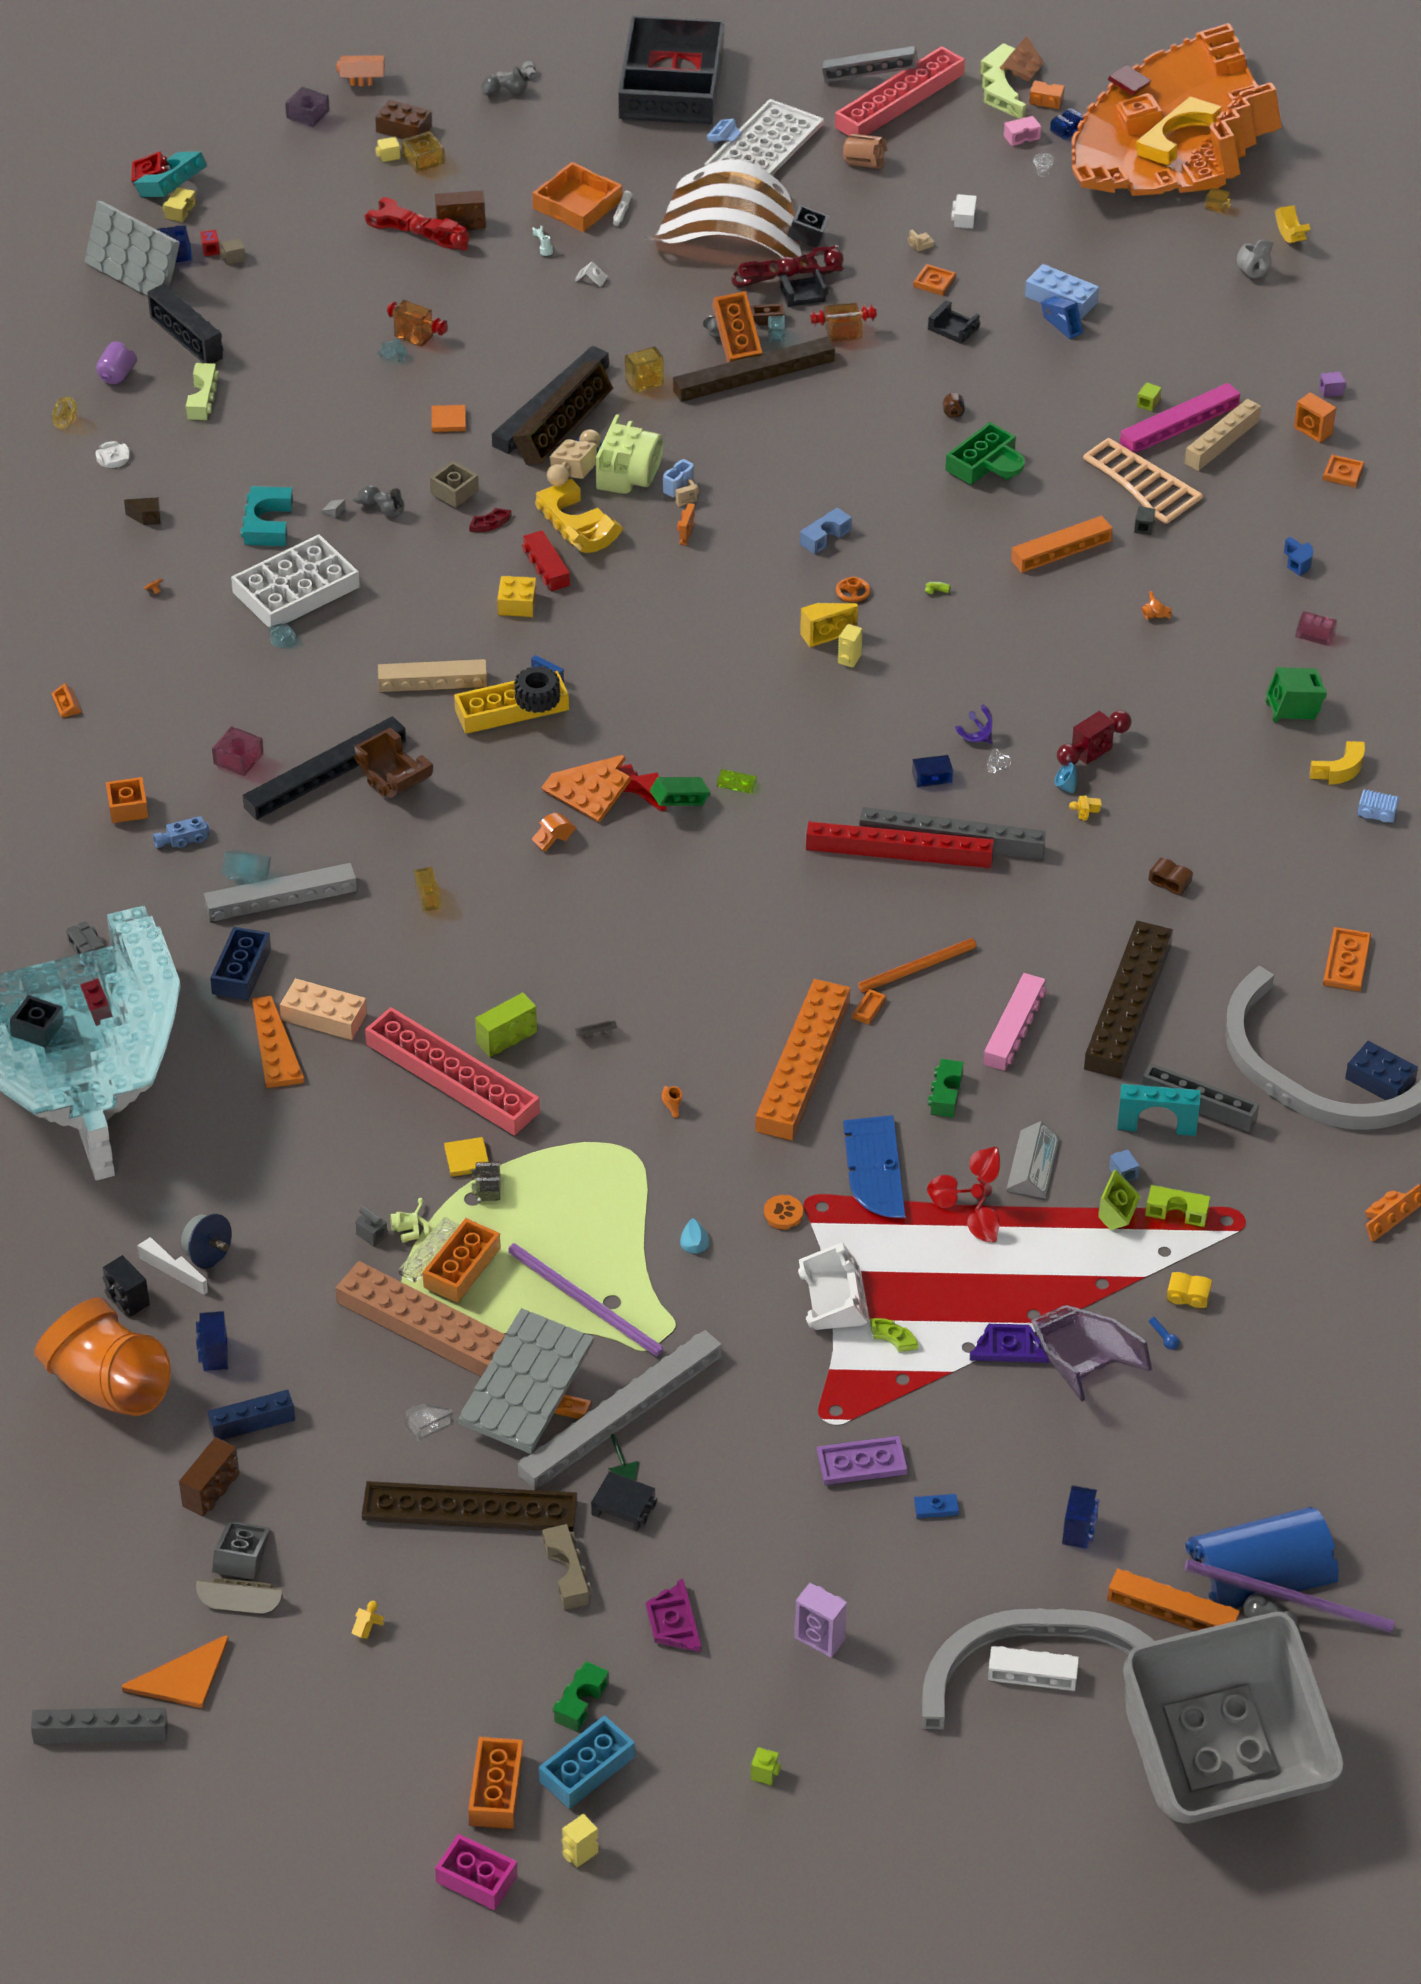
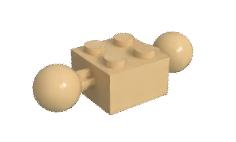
(574, 458)

